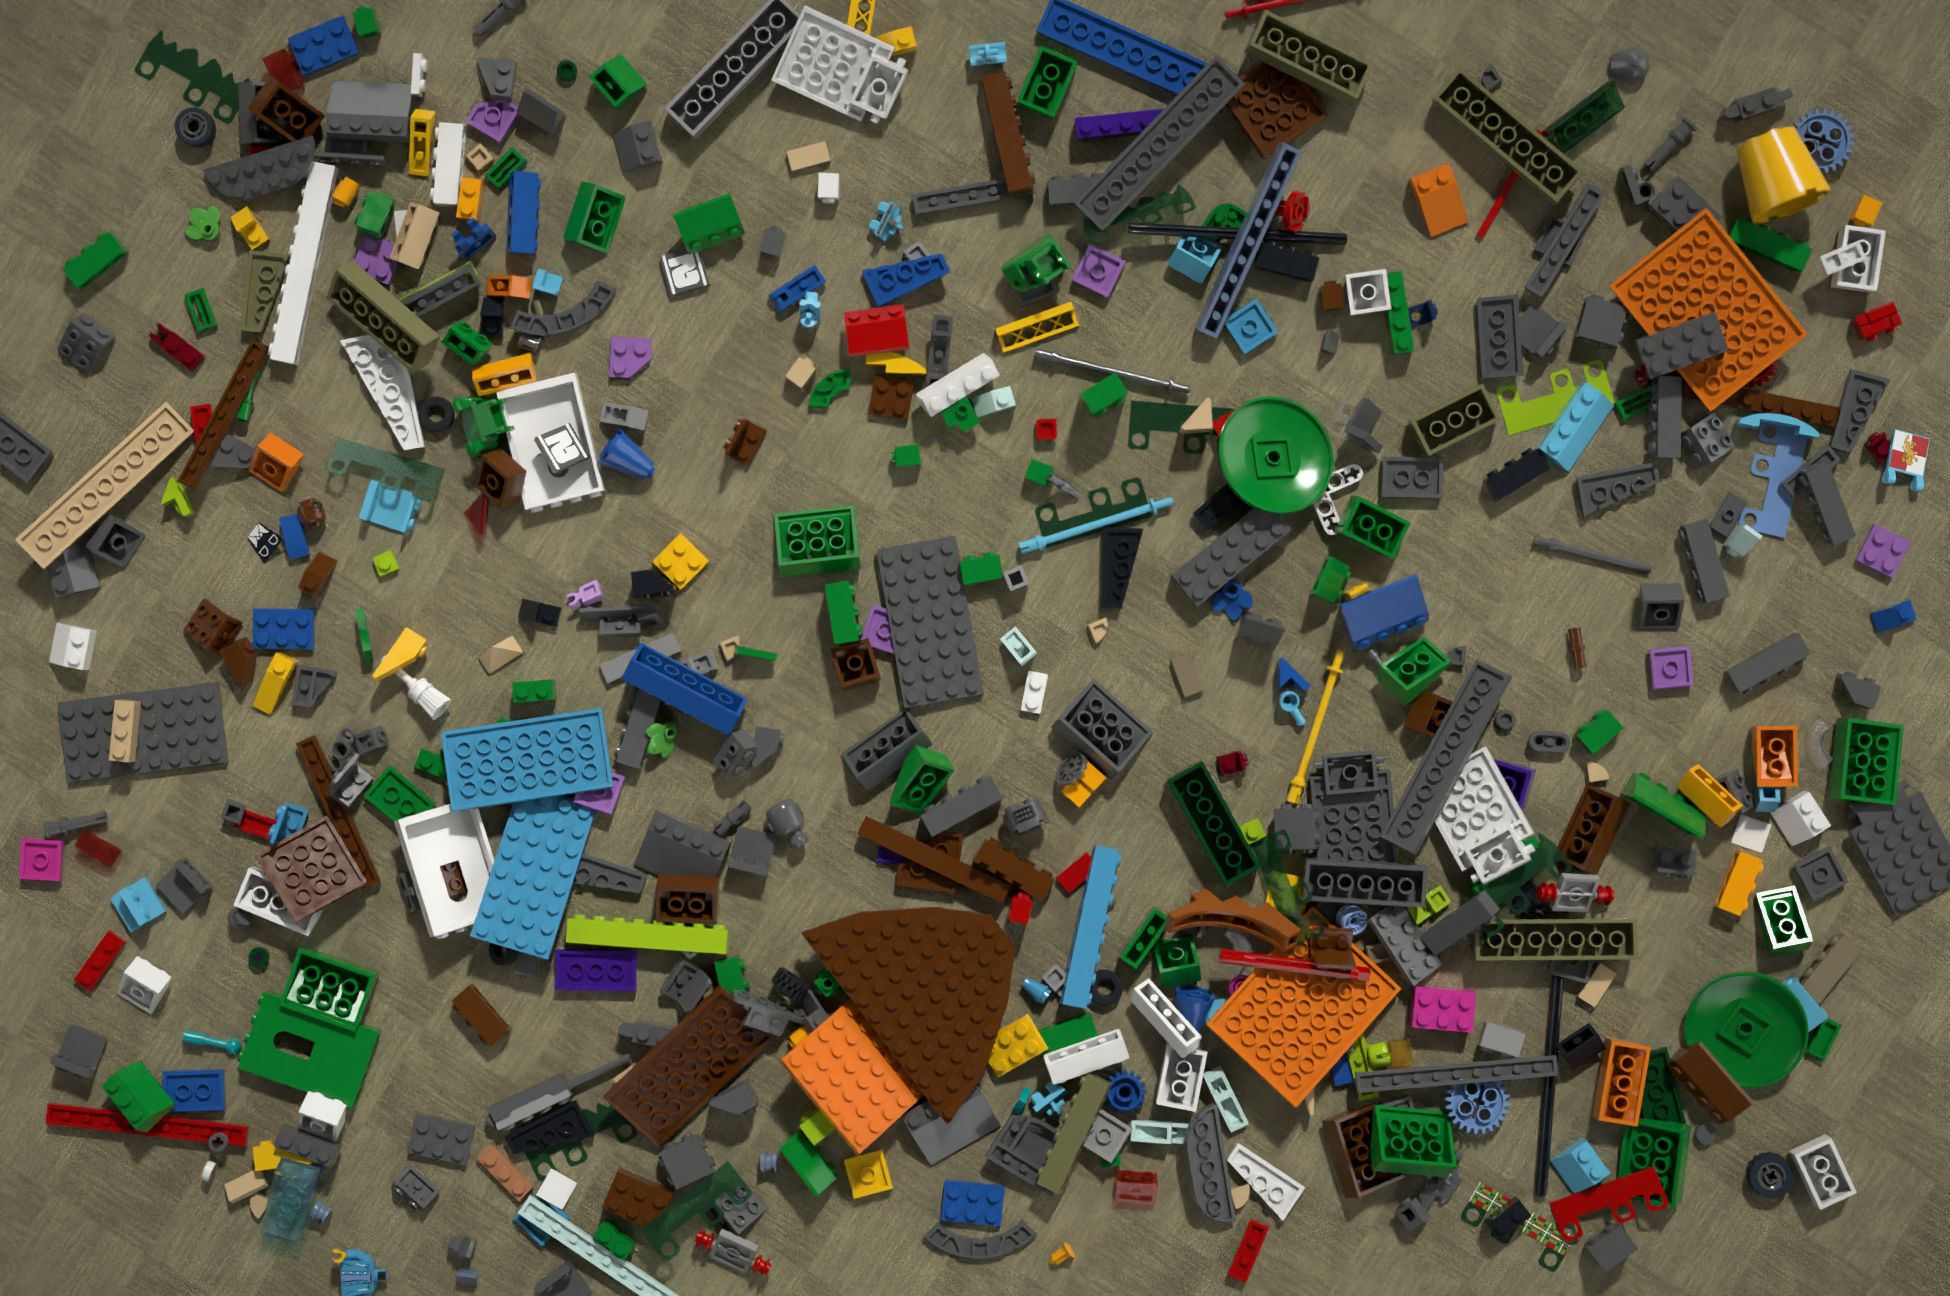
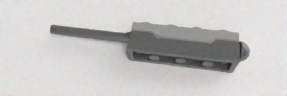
(542, 1096)

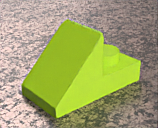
(176, 492)

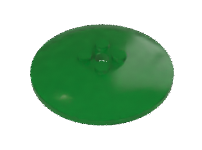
(1296, 440)
(1777, 1023)

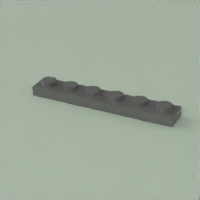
(963, 196)
(1564, 240)

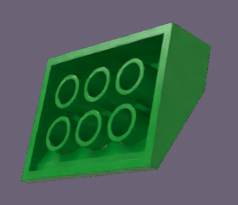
(817, 541)
(1866, 761)
(1666, 806)
(328, 988)
(1412, 1141)
(1657, 1145)

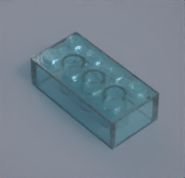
(290, 1200)

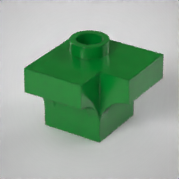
(961, 414)

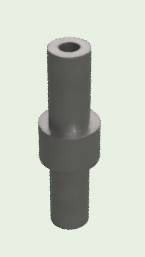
(1063, 485)
(1372, 655)

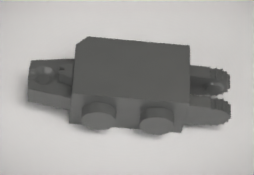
(1755, 104)
(645, 1031)

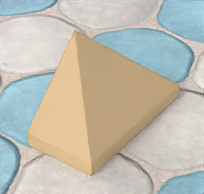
(500, 654)

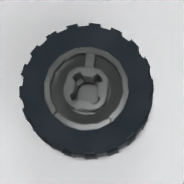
(1769, 1175)

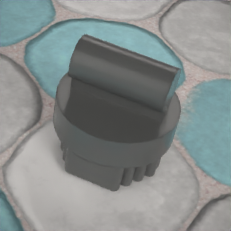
(239, 918)
(461, 1247)

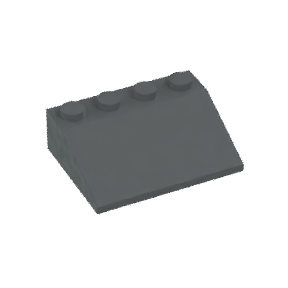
(369, 112)
(1102, 729)
(680, 848)
(937, 1138)

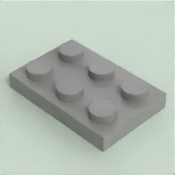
(1107, 1136)

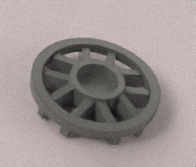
(1072, 769)

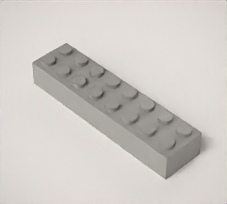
(733, 67)

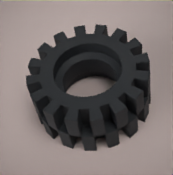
(790, 983)

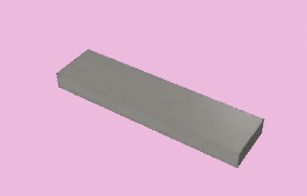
(616, 667)

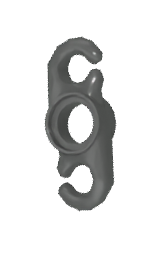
(341, 739)

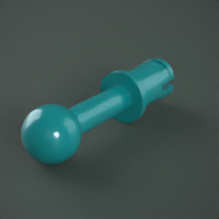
(232, 1046)

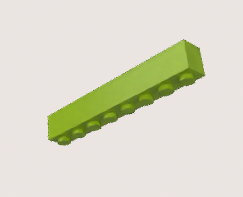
(647, 935)

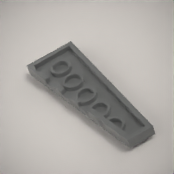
(606, 874)

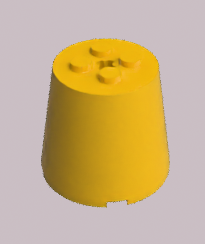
(1779, 175)

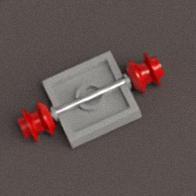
(1575, 893)
(733, 1251)

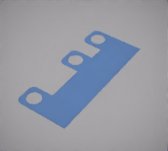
(1777, 503)

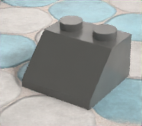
(540, 113)
(638, 146)
(114, 539)
(1660, 606)
(736, 1098)
(1610, 1246)

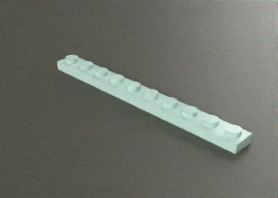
(591, 1250)

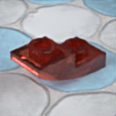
(97, 848)

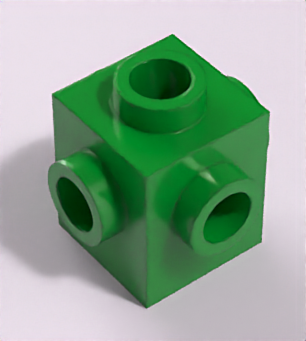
(821, 988)

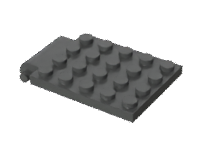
(1353, 807)
(1902, 848)

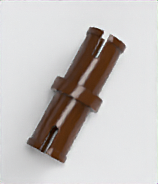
(1577, 648)

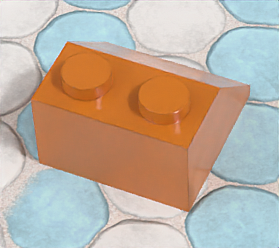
(275, 462)

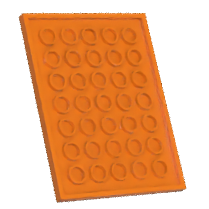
(1705, 273)
(1300, 1023)

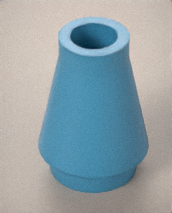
(1036, 990)

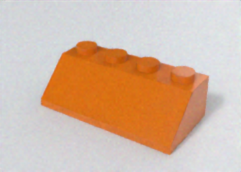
(1621, 1082)

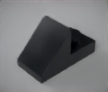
(493, 317)
(540, 612)

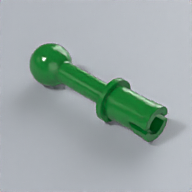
(245, 407)

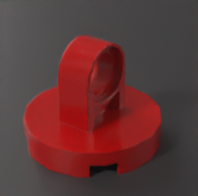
(1294, 210)

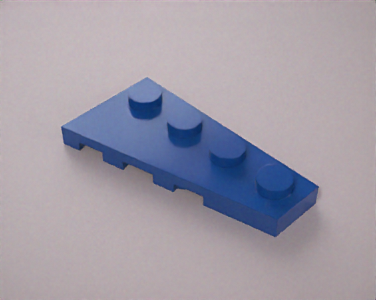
(899, 279)

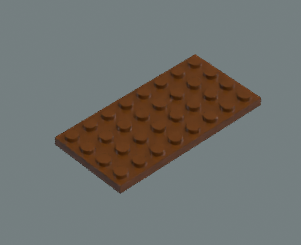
(687, 1067)

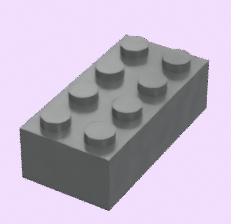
(1681, 345)

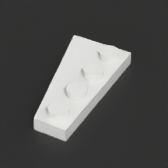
(1268, 1181)

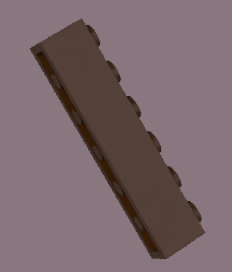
(1007, 134)

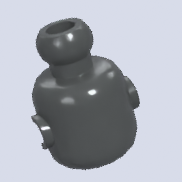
(786, 820)

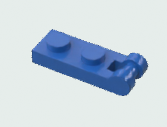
(797, 288)

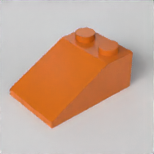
(1439, 200)
(1775, 755)

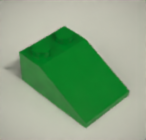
(1412, 670)
(920, 779)
(1783, 921)

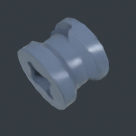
(768, 1162)
(320, 1212)

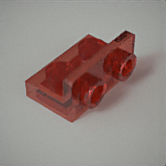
(282, 68)
(1136, 1187)

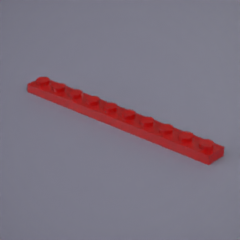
(167, 1127)

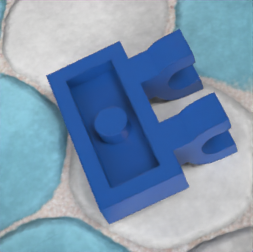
(477, 240)

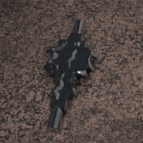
(1536, 906)

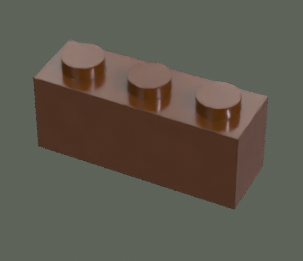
(480, 1015)

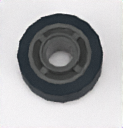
(206, 127)

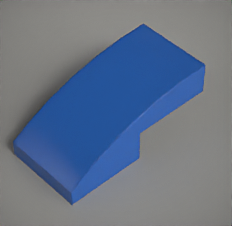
(294, 536)

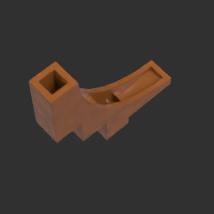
(1234, 913)

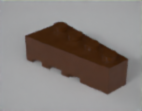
(1013, 868)

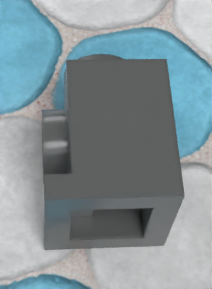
(1411, 1213)

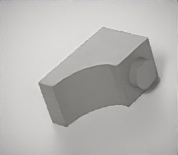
(624, 416)

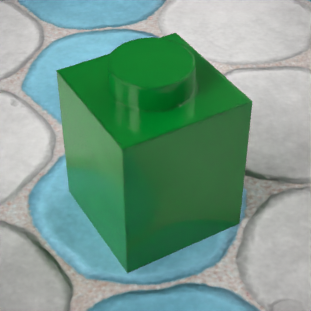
(366, 22)
(906, 456)
(1038, 472)

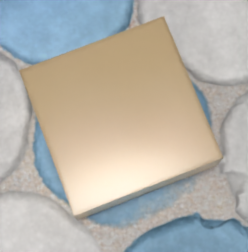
(479, 157)

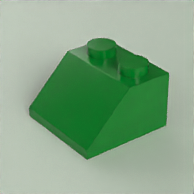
(1330, 580)
(1177, 961)

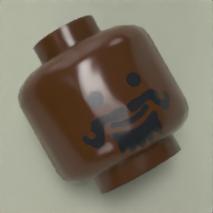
(311, 513)

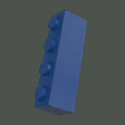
(522, 213)

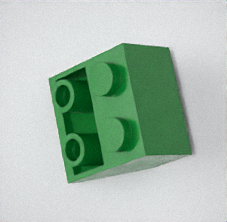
(618, 81)

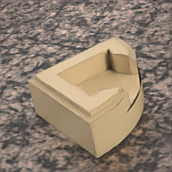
(1098, 629)
(728, 647)
(1596, 772)
(1240, 1195)
(258, 1204)

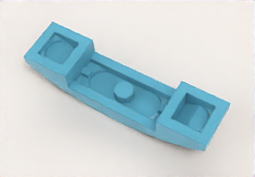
(1801, 428)

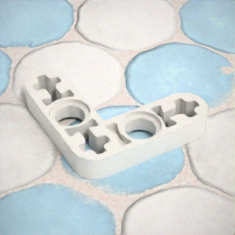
(1325, 497)

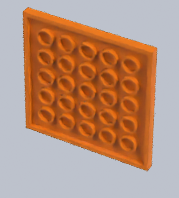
(852, 1077)

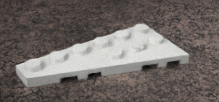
(390, 387)

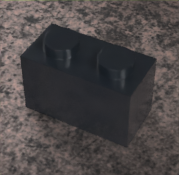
(1581, 1046)
(1507, 1217)

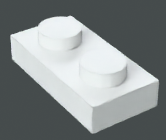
(419, 66)
(1034, 692)

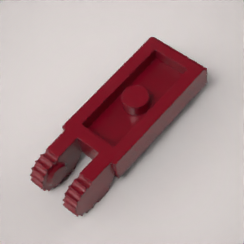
(178, 348)

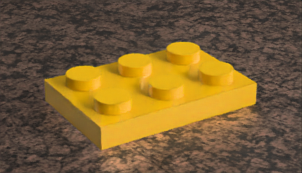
(1016, 1045)

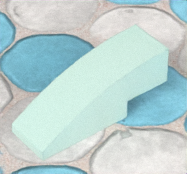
(1225, 1099)
(1158, 1131)

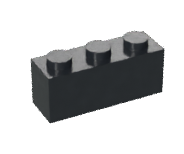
(1286, 261)
(1516, 473)

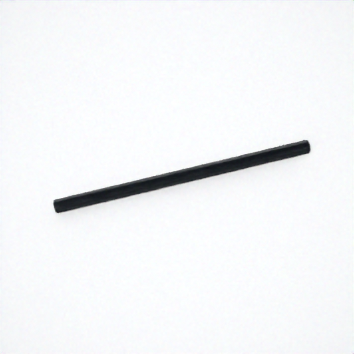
(1230, 233)
(1549, 1088)

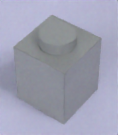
(1015, 578)

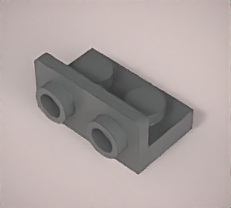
(1675, 861)
(414, 1188)

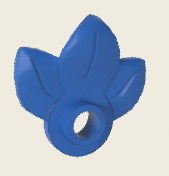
(1230, 602)

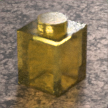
(1400, 1053)

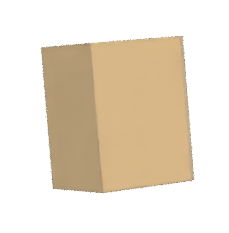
(1200, 420)

